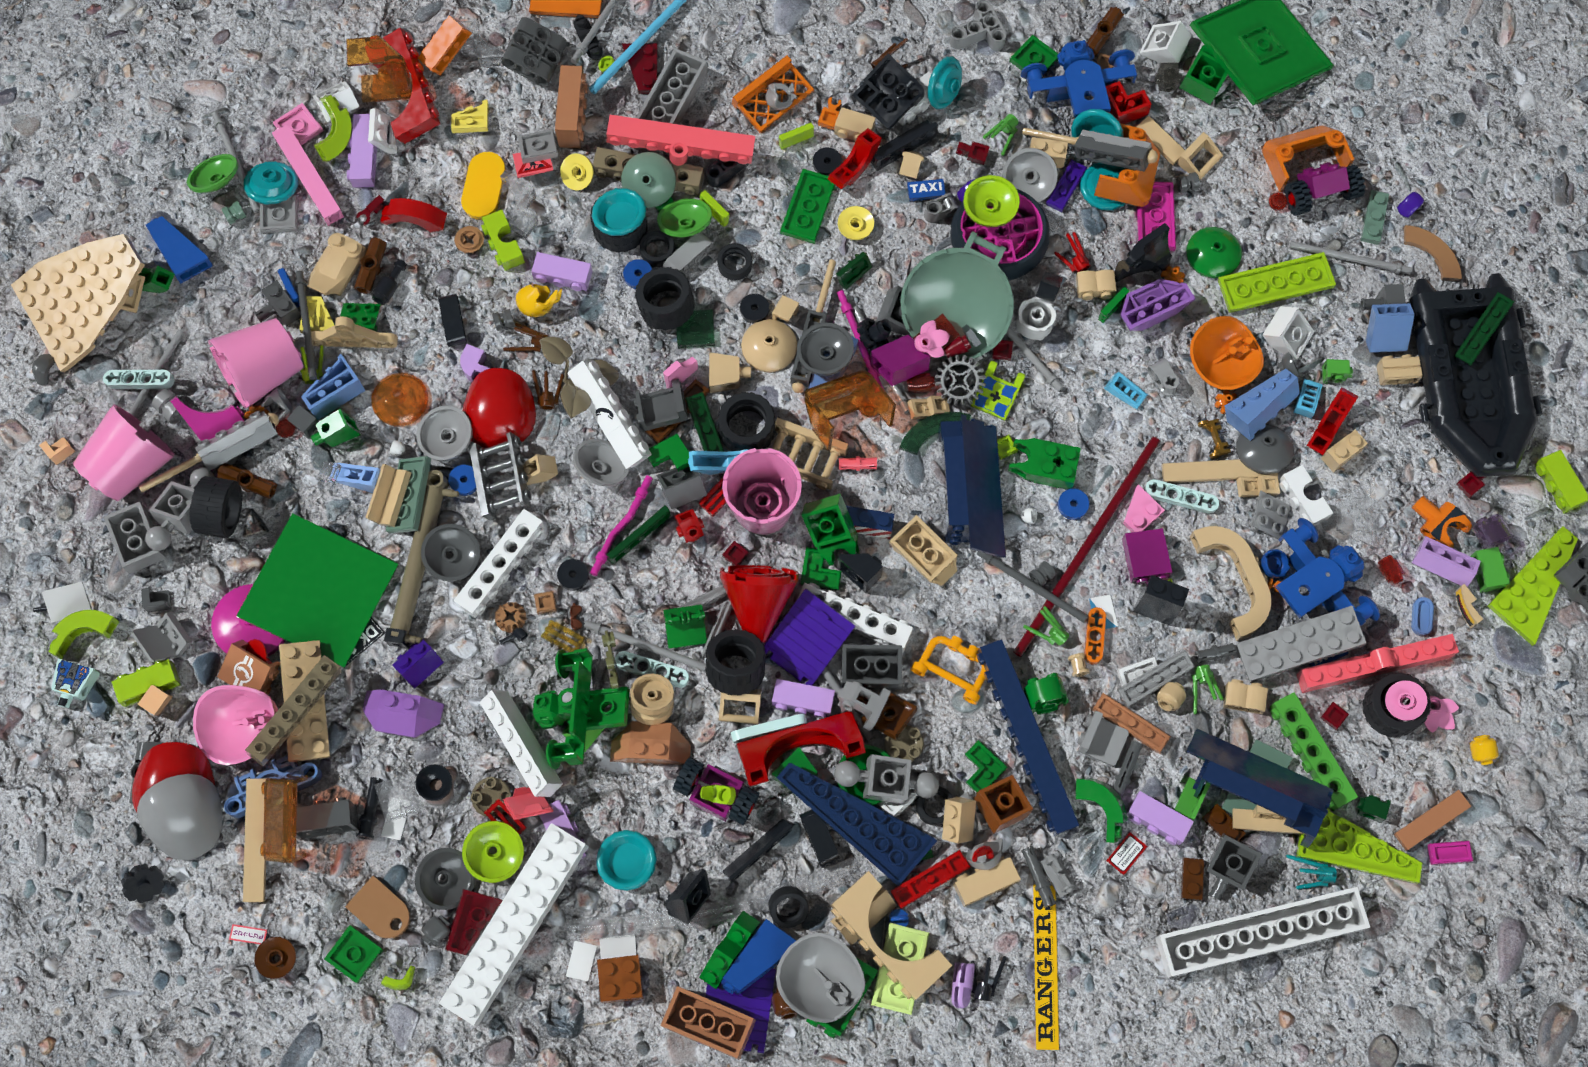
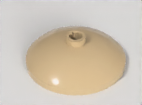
(772, 355)

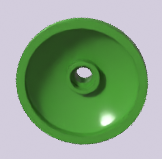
(212, 173)
(684, 218)

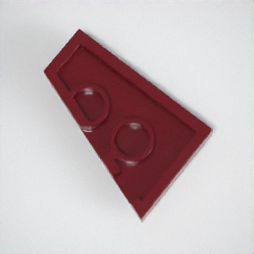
(644, 66)
(470, 918)

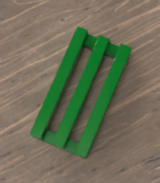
(1111, 307)

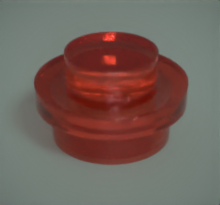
(1277, 201)
(285, 429)

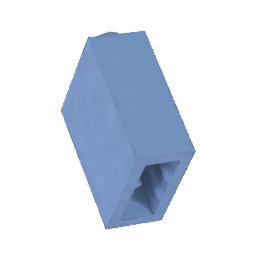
(1389, 327)

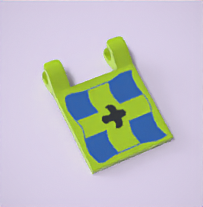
(997, 393)

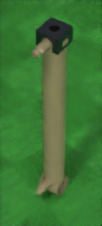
(398, 633)

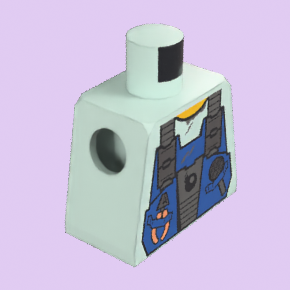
(72, 681)

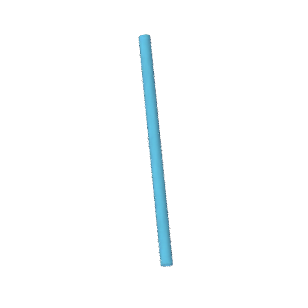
(636, 45)

